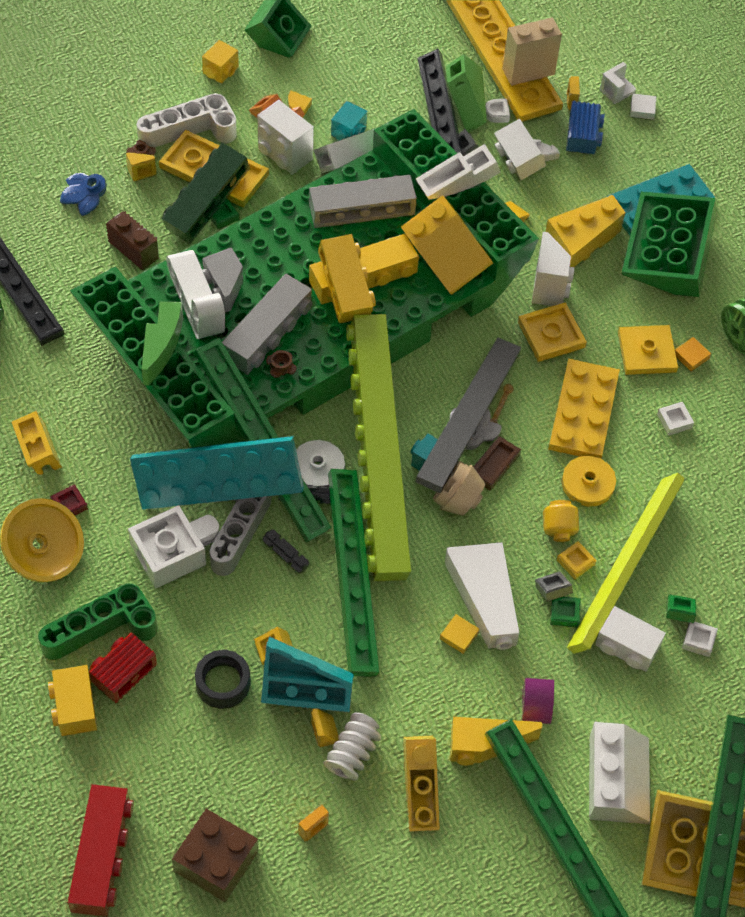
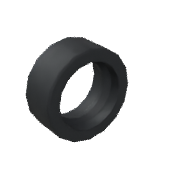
(222, 658)

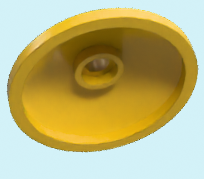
(54, 529)

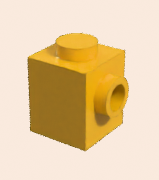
(220, 61)

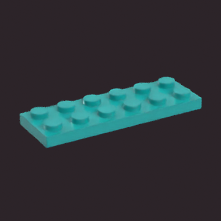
(217, 473)

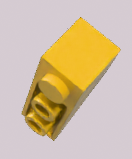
(421, 782)

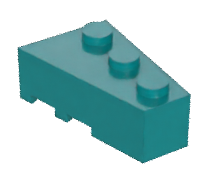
(303, 680)

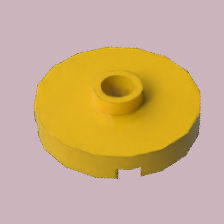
(585, 491)

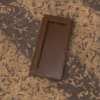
(496, 461)

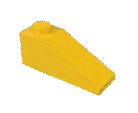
(470, 743)

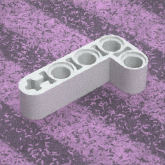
(195, 116)
(202, 307)

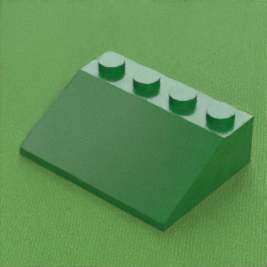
(671, 242)

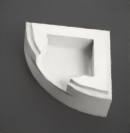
(548, 152)

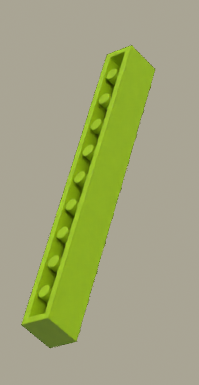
(379, 449)

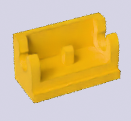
(36, 442)

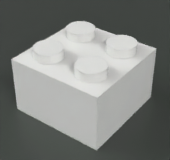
(285, 137)

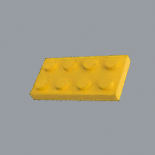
(193, 152)
(584, 409)

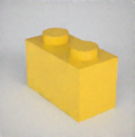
(73, 699)

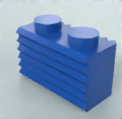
(584, 127)

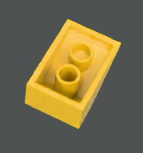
(447, 244)

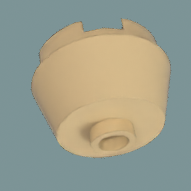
(461, 490)

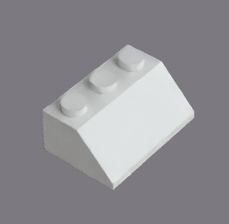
(618, 774)

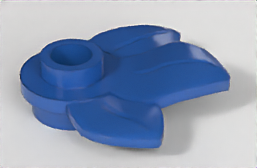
(83, 193)

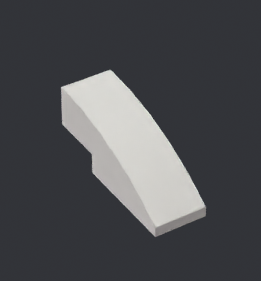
(459, 173)

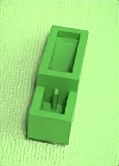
(161, 340)

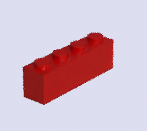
(99, 851)

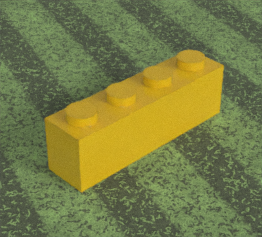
(383, 262)

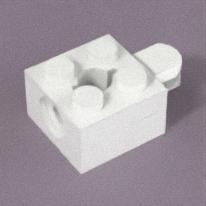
(172, 533)

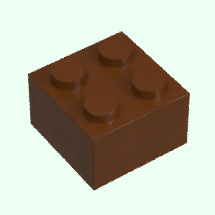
(215, 855)

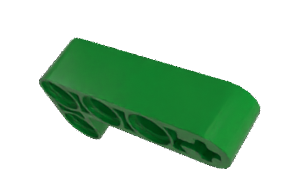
(97, 626)

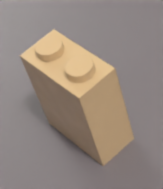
(531, 51)

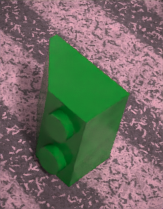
(278, 27)

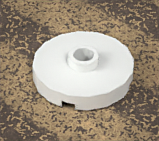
(318, 451)

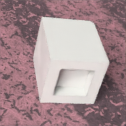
(615, 85)

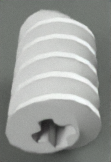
(352, 746)

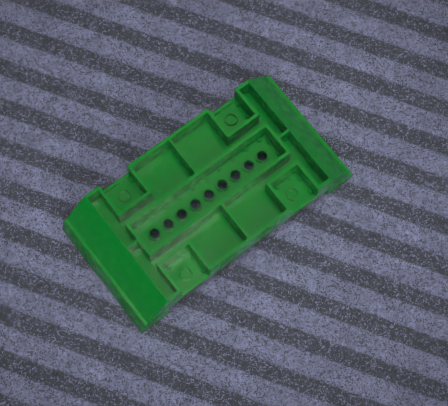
(284, 242)

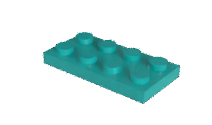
(678, 181)

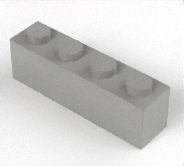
(362, 201)
(268, 323)

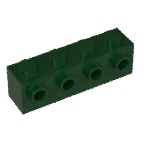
(205, 193)

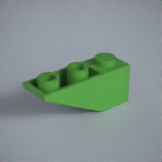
(467, 90)

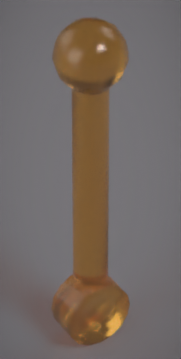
(508, 389)

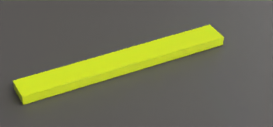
(625, 564)

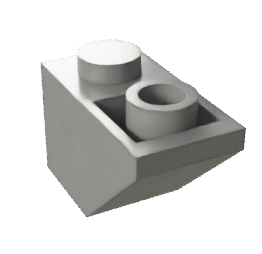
(224, 275)

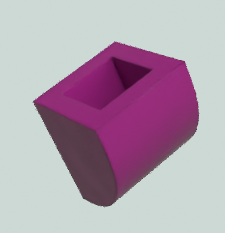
(538, 700)

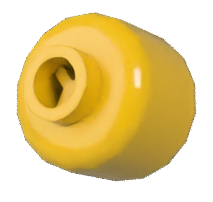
(561, 520)

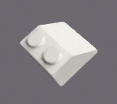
(552, 273)

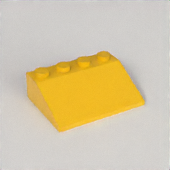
(678, 845)

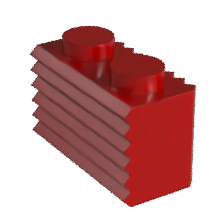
(122, 667)

